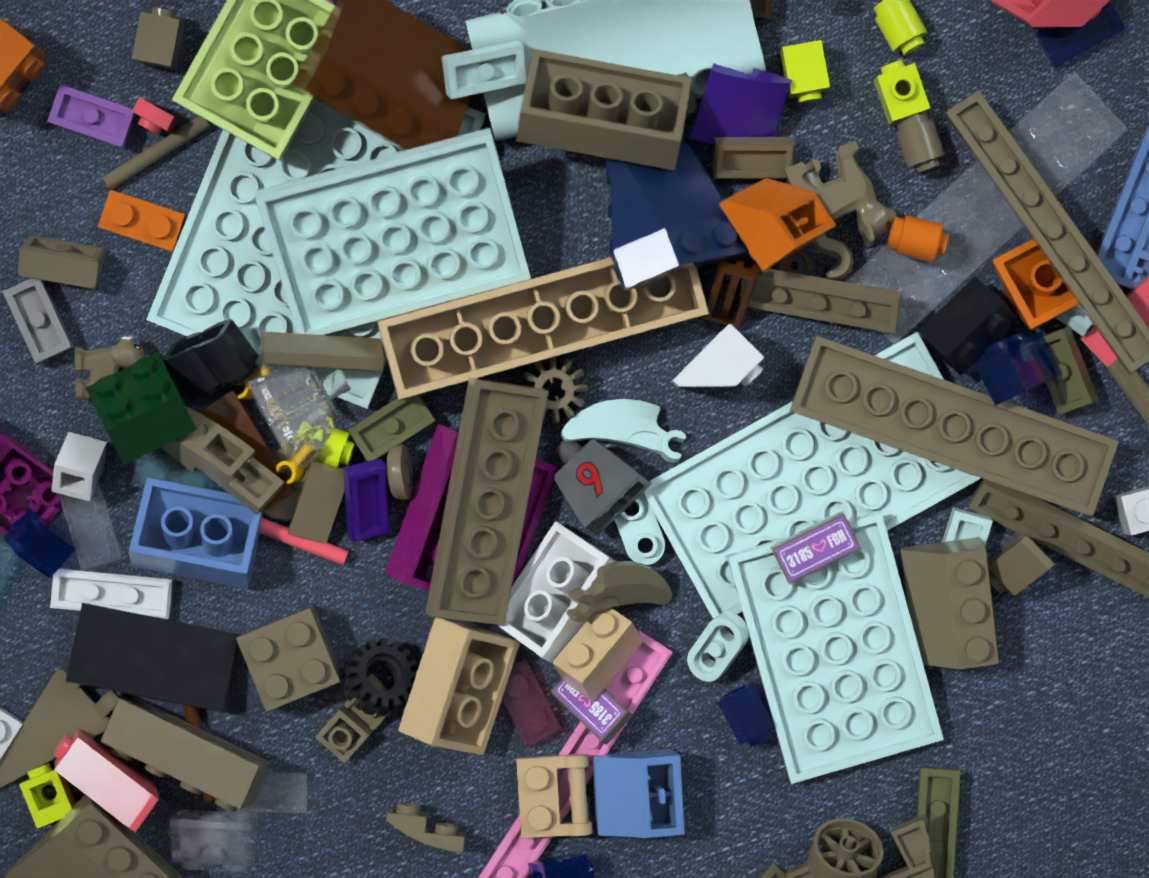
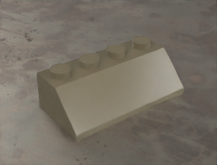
(603, 109)

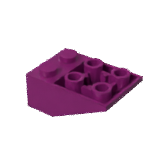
(24, 483)

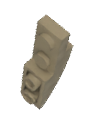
(226, 462)

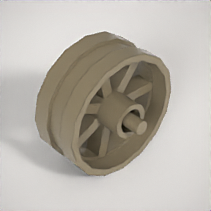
(845, 856)

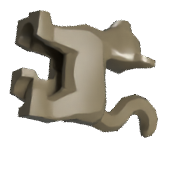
(842, 197)

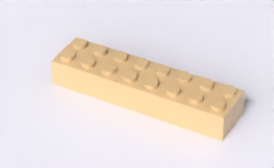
(530, 324)

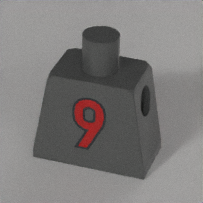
(597, 483)

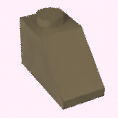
(1017, 565)

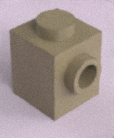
(158, 39)

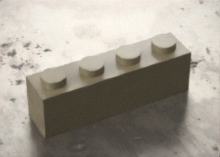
(185, 753)

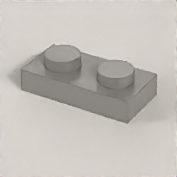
(38, 319)

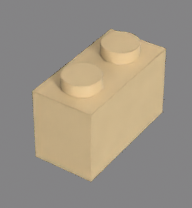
(597, 652)

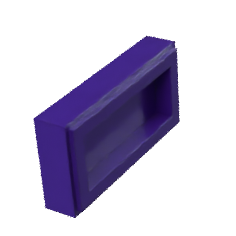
(366, 500)

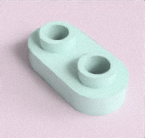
(641, 526)
(718, 643)

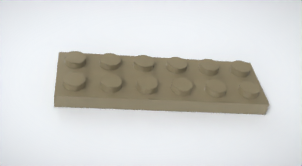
(486, 501)

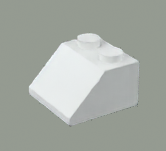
(722, 363)

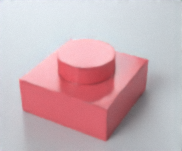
(154, 118)

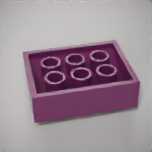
(419, 535)

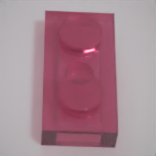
(529, 705)

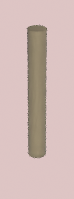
(156, 152)

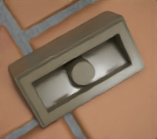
(61, 261)

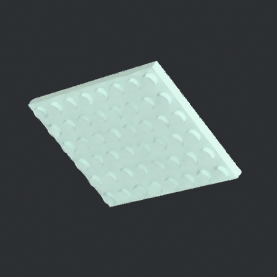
(223, 252)

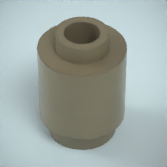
(919, 142)

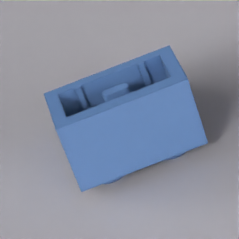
(638, 794)

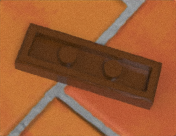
(236, 418)

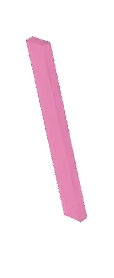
(629, 689)

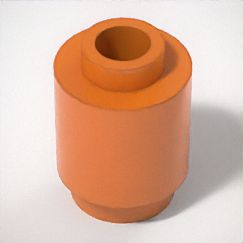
(917, 238)

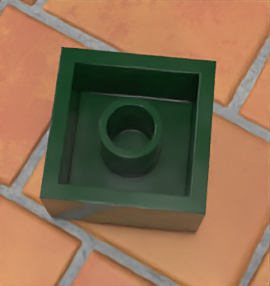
(140, 408)

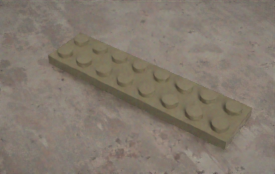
(954, 426)

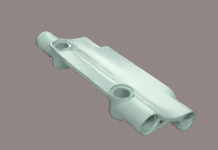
(631, 33)

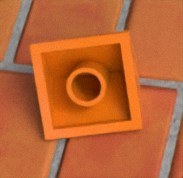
(1032, 285)

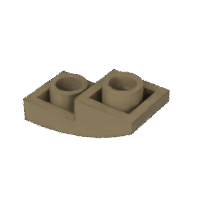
(350, 726)
(414, 822)

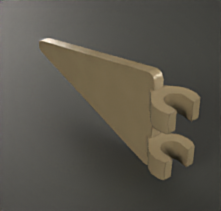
(57, 713)

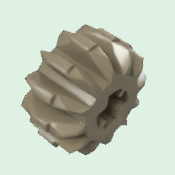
(566, 385)

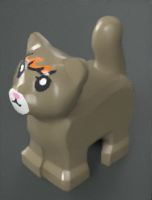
(104, 362)

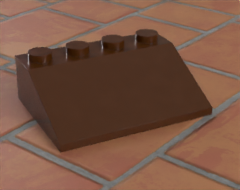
(384, 73)

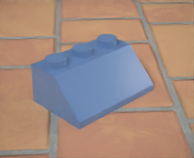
(195, 534)

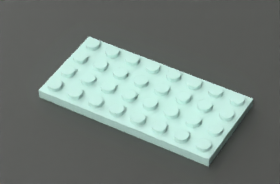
(785, 479)

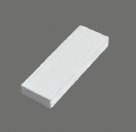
(116, 591)

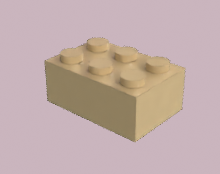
(459, 686)

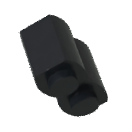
(211, 359)

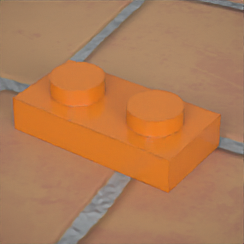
(142, 220)

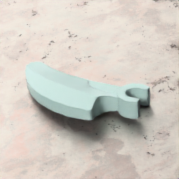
(624, 423)

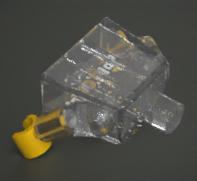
(296, 410)

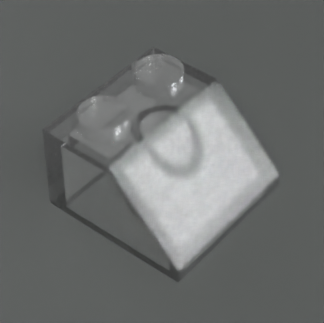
(214, 838)

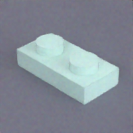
(484, 69)

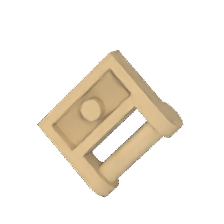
(540, 796)

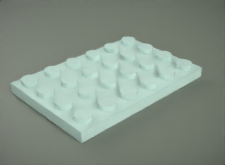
(393, 234)
(837, 655)

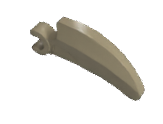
(617, 586)

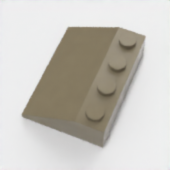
(91, 845)

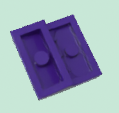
(740, 104)

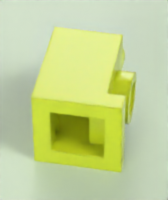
(42, 808)

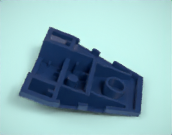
(668, 219)

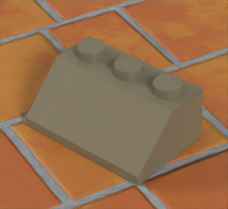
(951, 603)

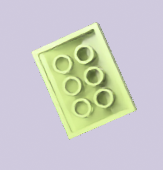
(248, 70)

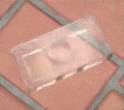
(91, 529)

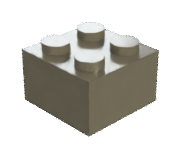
(290, 658)

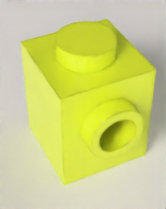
(901, 91)

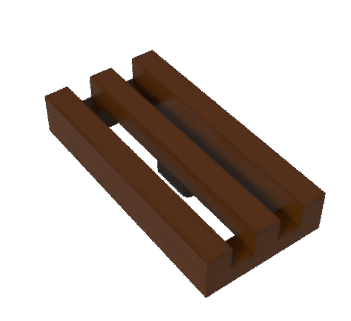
(736, 271)

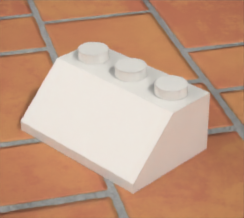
(540, 593)

